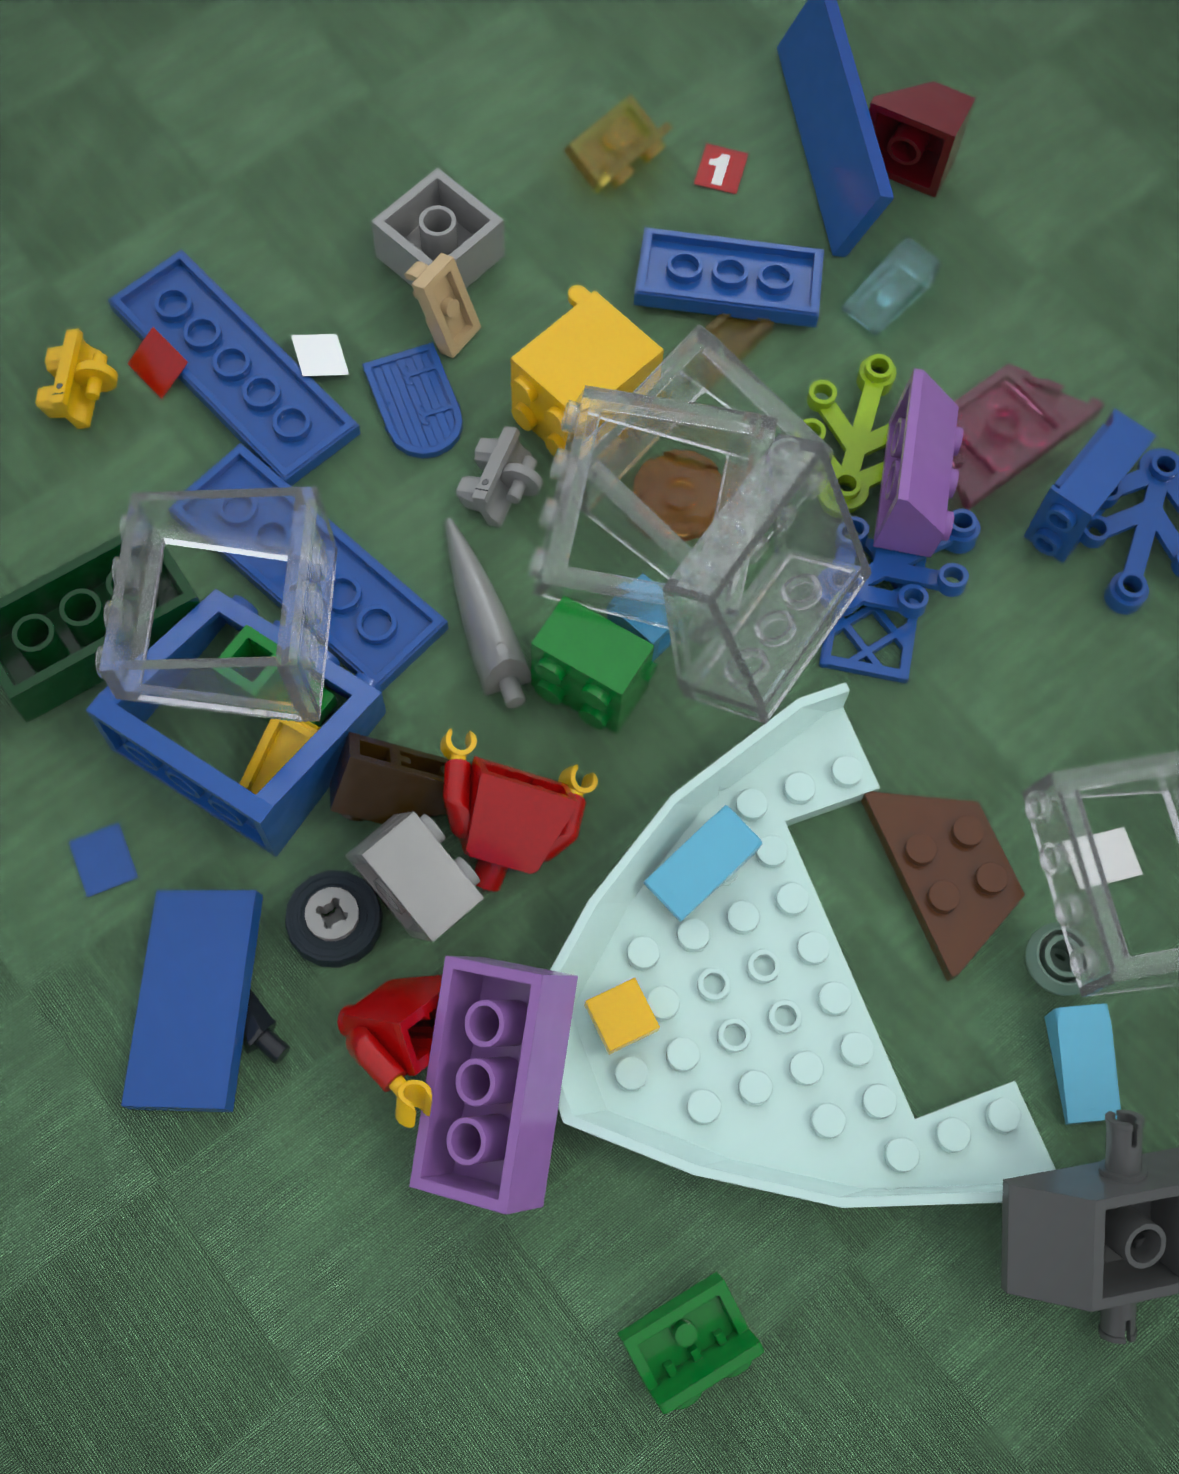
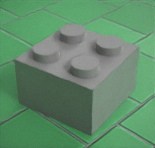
(435, 220)
(416, 875)

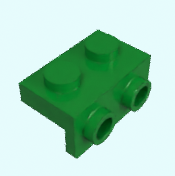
(690, 1344)

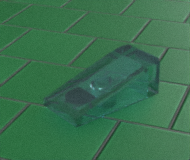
(893, 286)

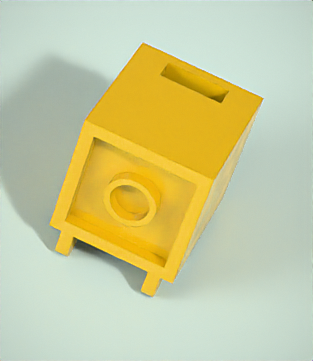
(582, 348)

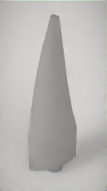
(486, 624)

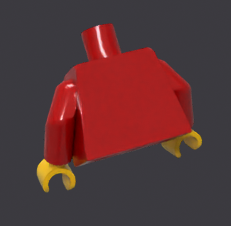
(508, 813)
(393, 1037)

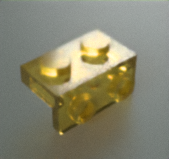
(615, 143)

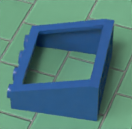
(290, 796)

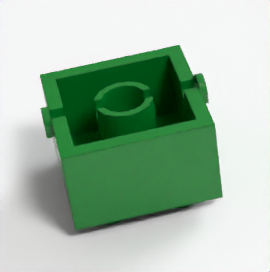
(590, 665)

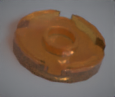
(680, 490)

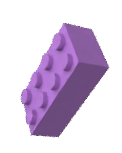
(494, 1083)

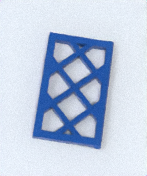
(902, 636)

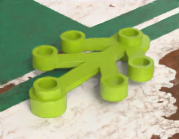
(855, 440)

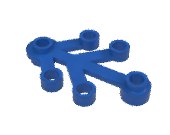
(1147, 519)
(900, 568)

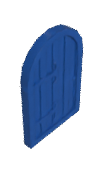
(416, 401)

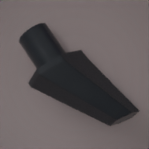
(260, 1033)

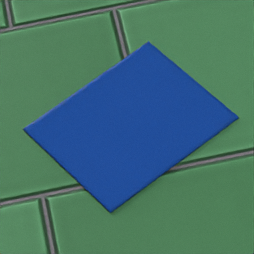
(103, 859)

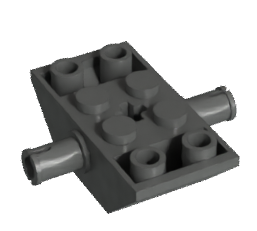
(1097, 1230)

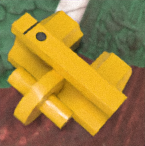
(79, 379)

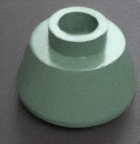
(1050, 961)

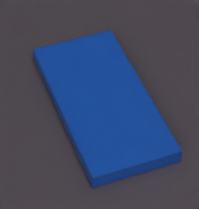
(729, 277)
(193, 1001)

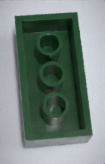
(59, 623)

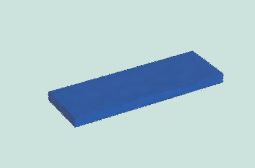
(834, 124)
(237, 368)
(375, 617)

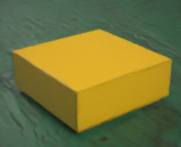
(621, 1016)

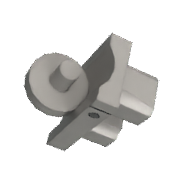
(505, 477)

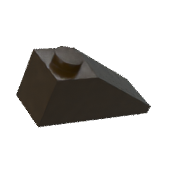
(384, 780)

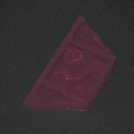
(1009, 426)

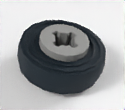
(342, 935)

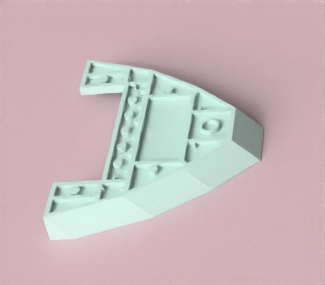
(762, 1035)

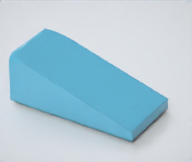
(703, 863)
(1084, 1062)

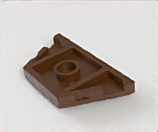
(947, 870)

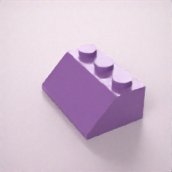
(919, 469)

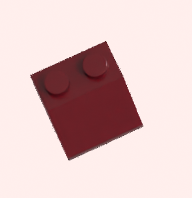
(920, 133)

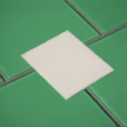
(319, 355)
(1117, 855)

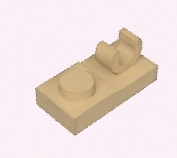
(444, 303)

